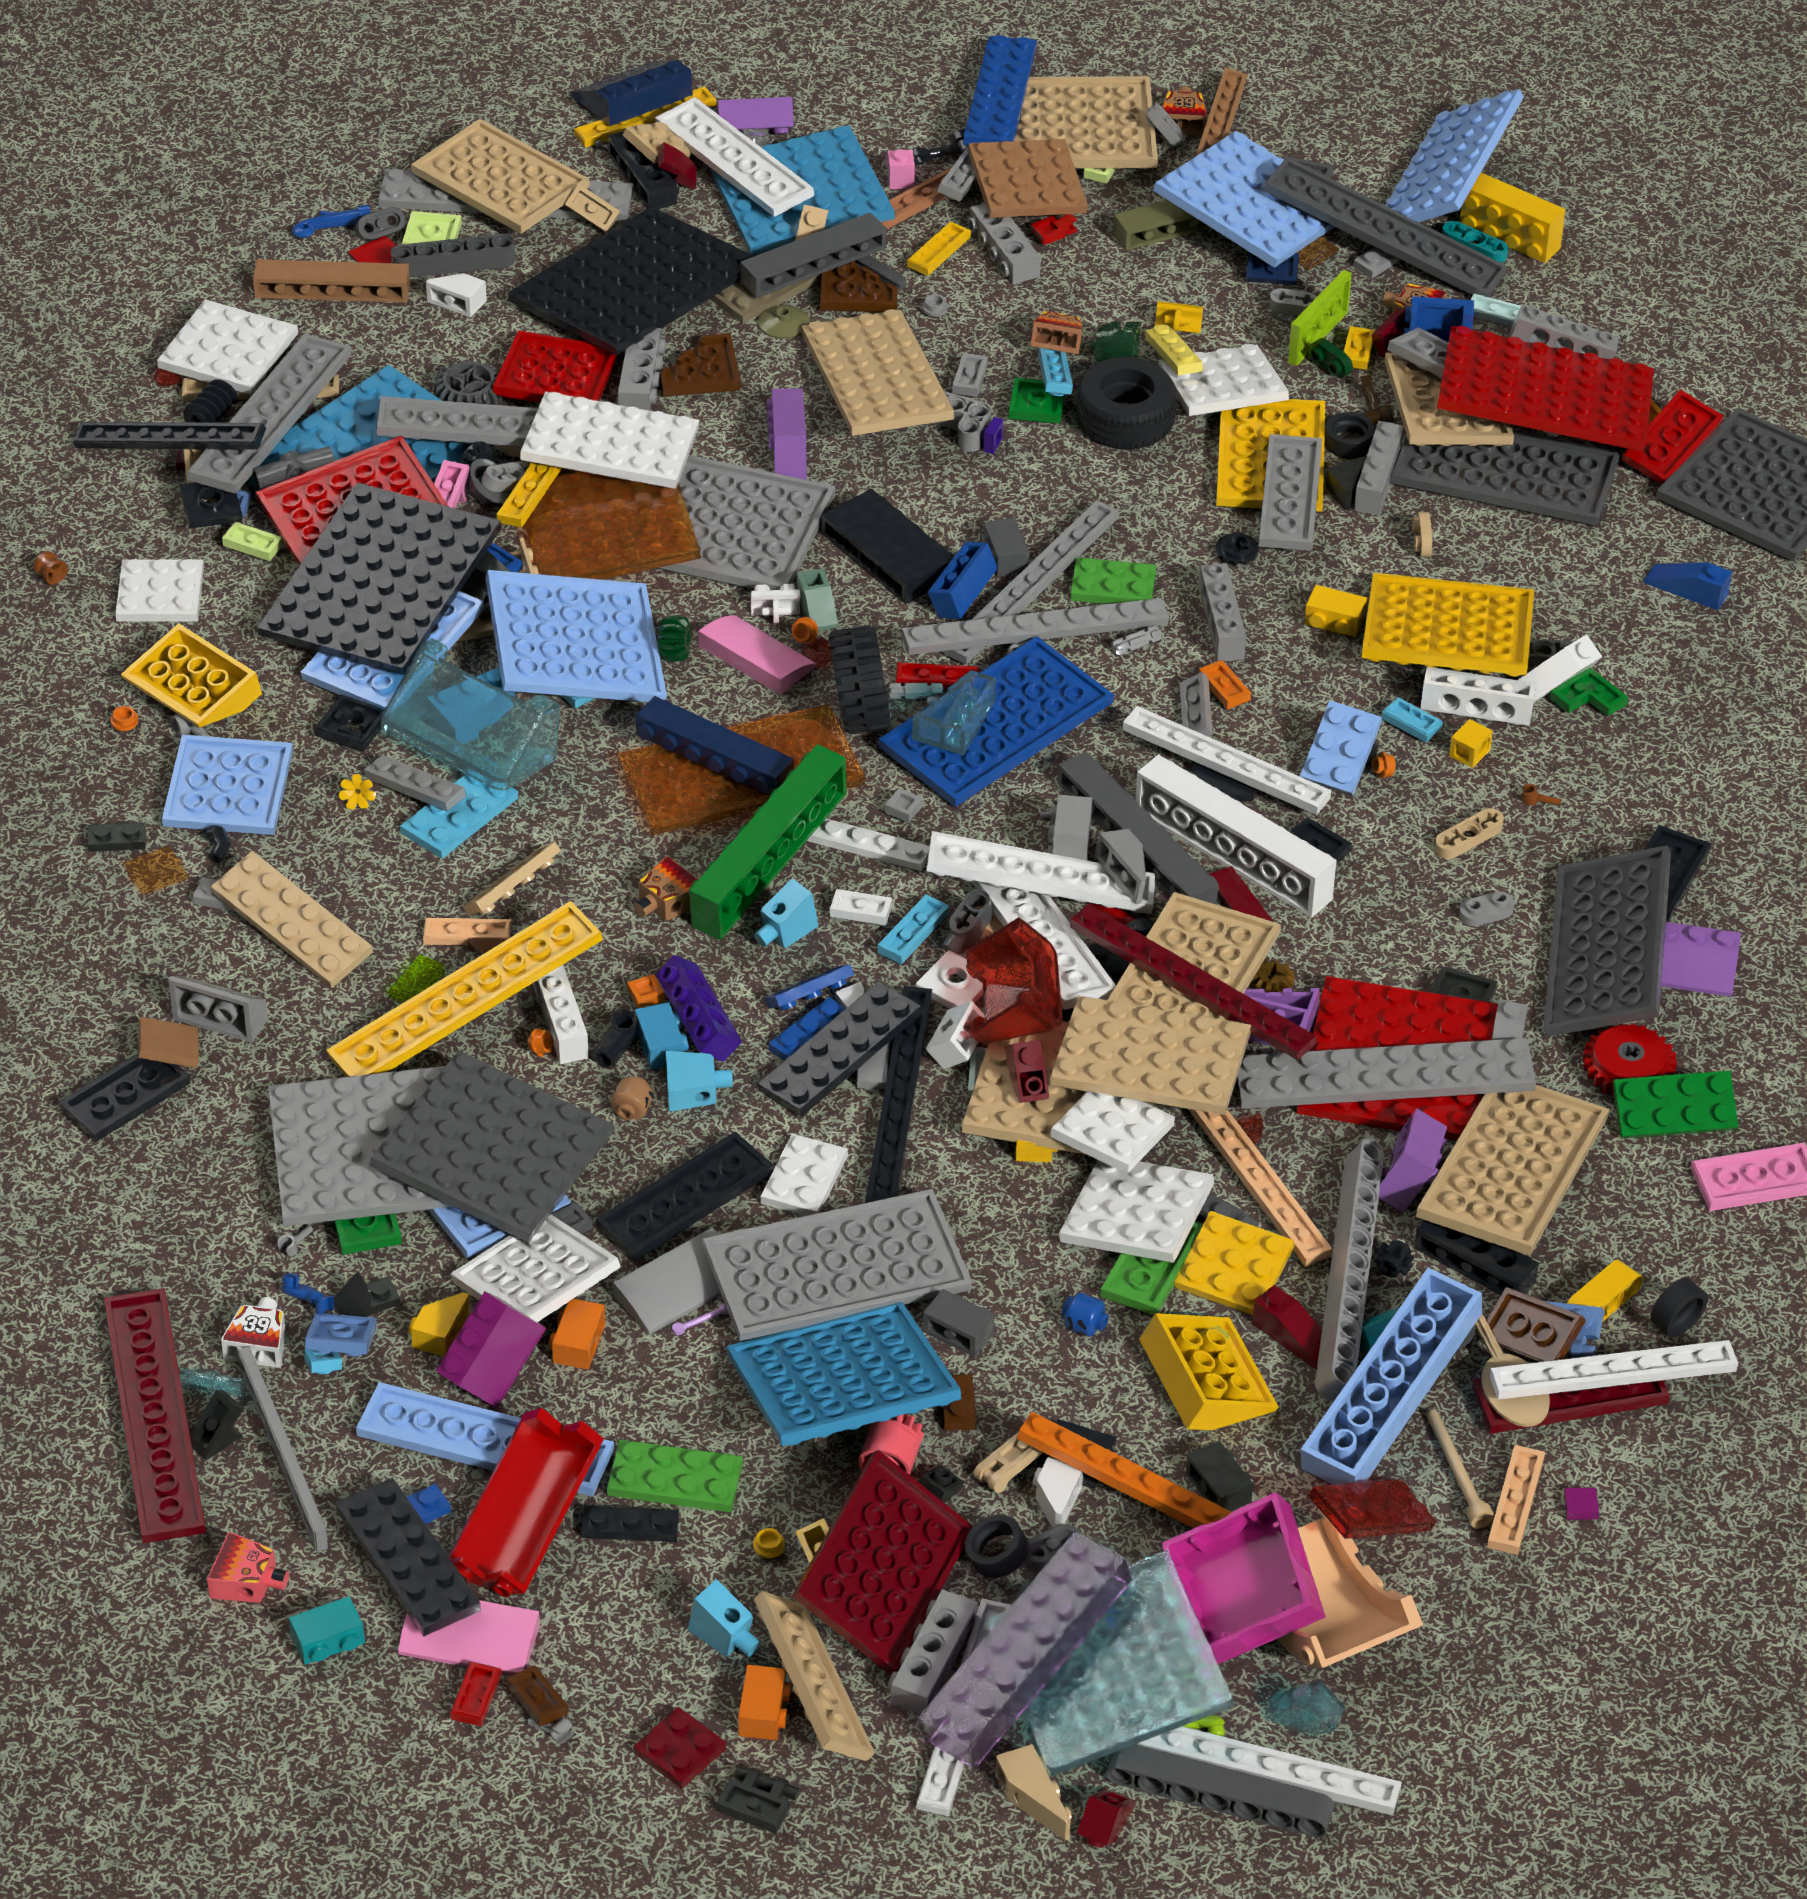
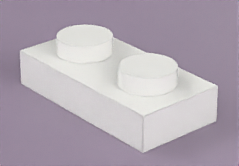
(861, 907)

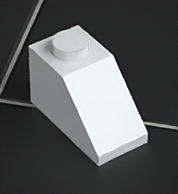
(457, 293)
(1057, 1489)

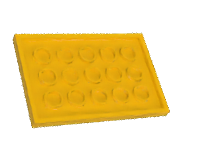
(1245, 447)

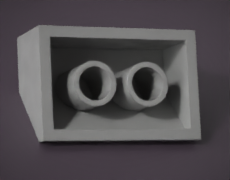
(217, 1008)

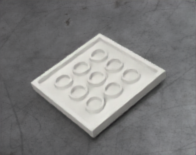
(227, 346)
(1228, 381)
(1138, 1211)
(540, 1273)

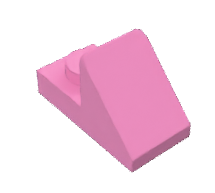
(453, 482)

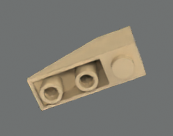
(1030, 1788)

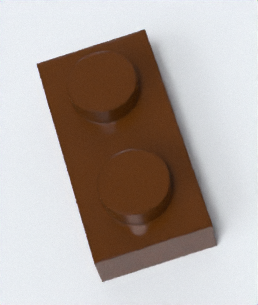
(961, 1413)
(537, 1696)

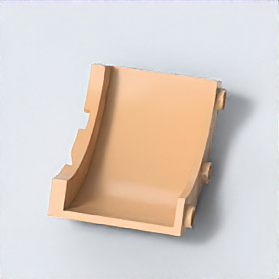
(1355, 1613)

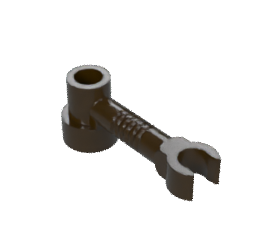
(1375, 412)

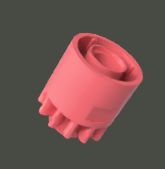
(896, 1439)

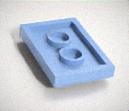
(1341, 747)

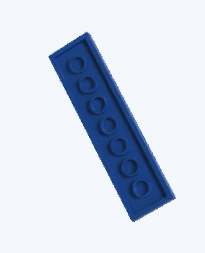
(1000, 90)

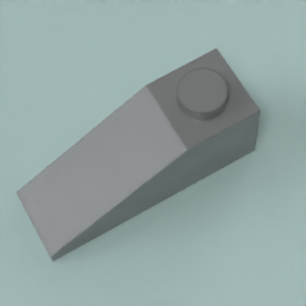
(1124, 860)

